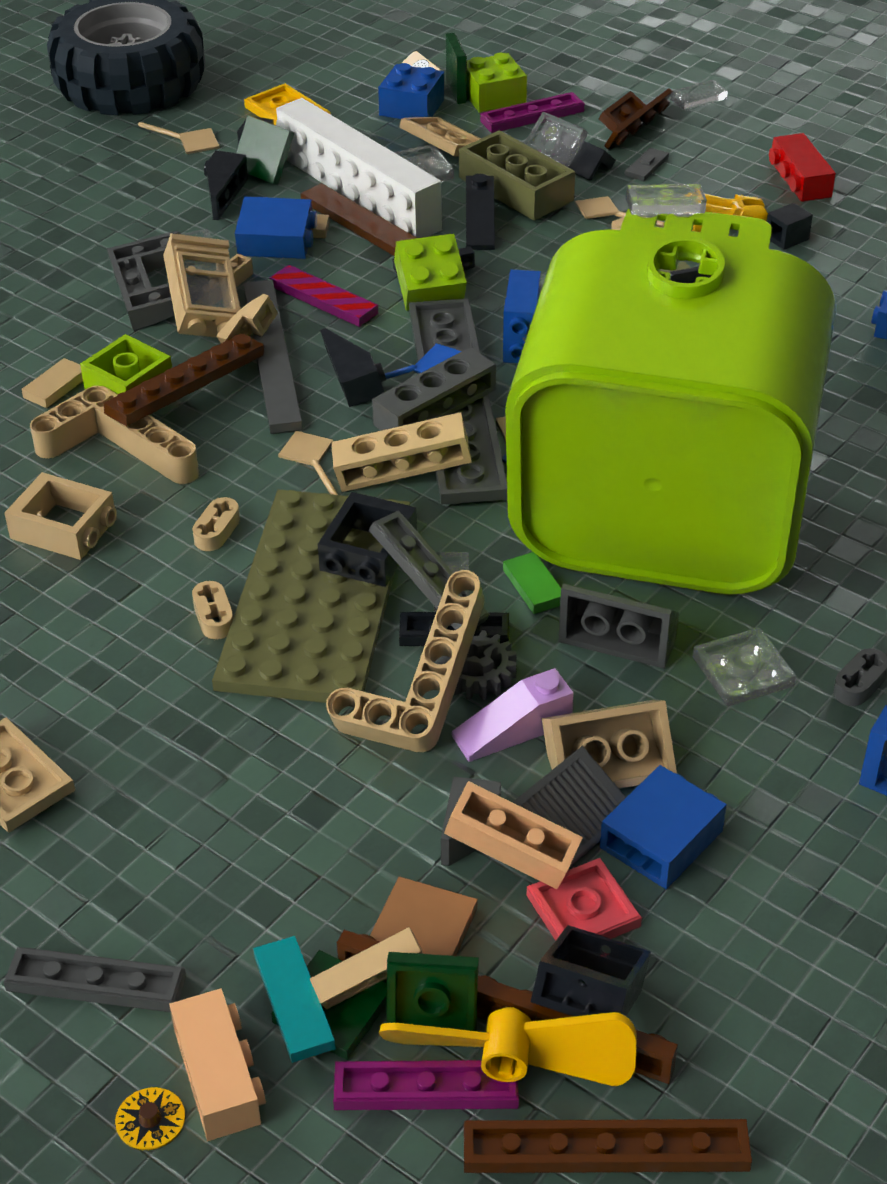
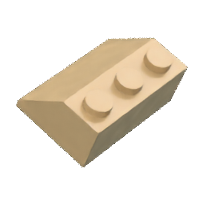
(622, 739)

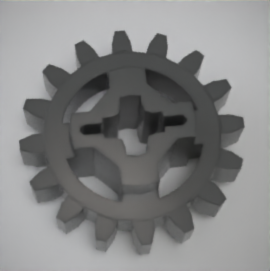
(481, 664)

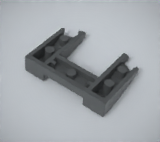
(130, 267)

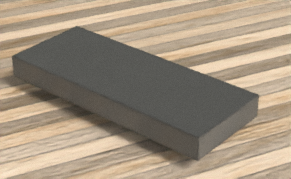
(646, 164)

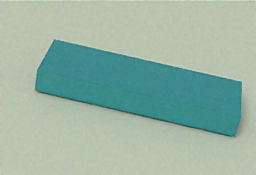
(294, 999)

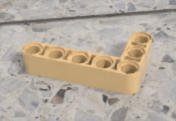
(145, 439)
(427, 677)

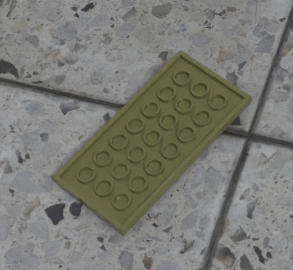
(298, 626)

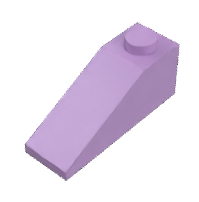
(514, 715)

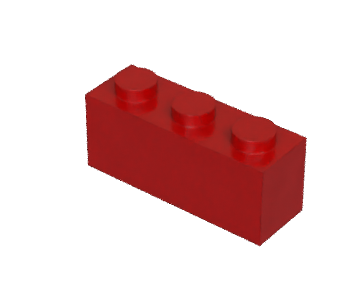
(802, 167)

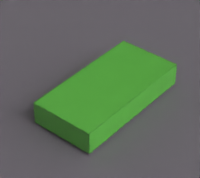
(533, 582)

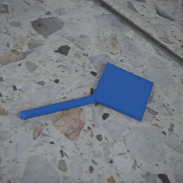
(434, 356)

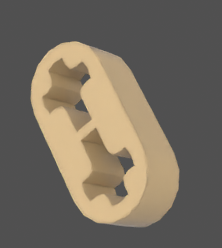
(222, 526)
(206, 611)

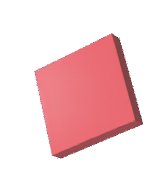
(586, 900)

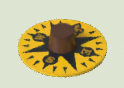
(150, 1118)

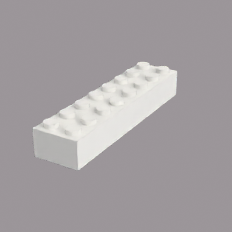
(362, 169)

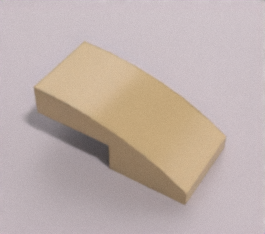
(252, 318)

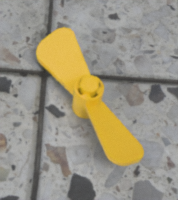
(581, 1046)

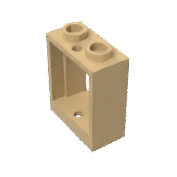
(27, 514)

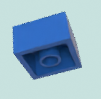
(411, 92)

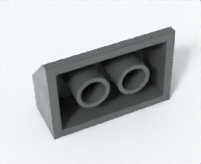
(617, 626)

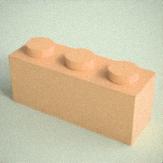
(513, 835)
(217, 1064)

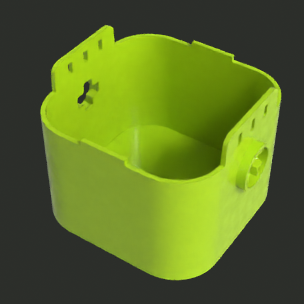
(666, 417)

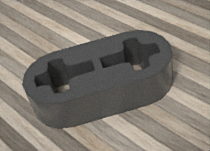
(854, 673)

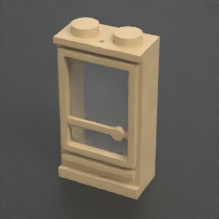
(200, 284)

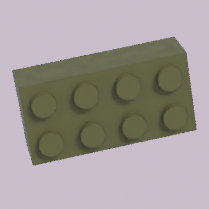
(521, 174)

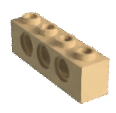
(401, 452)

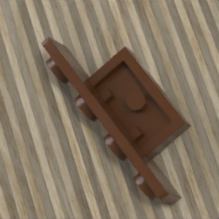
(629, 115)

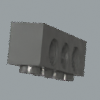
(436, 391)

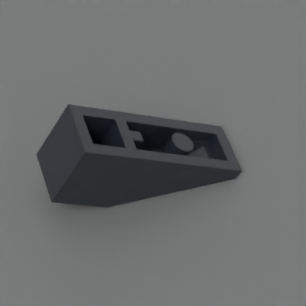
(225, 177)
(480, 212)
(354, 369)

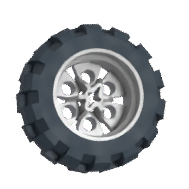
(126, 55)

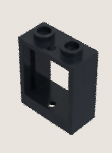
(359, 513)
(610, 978)

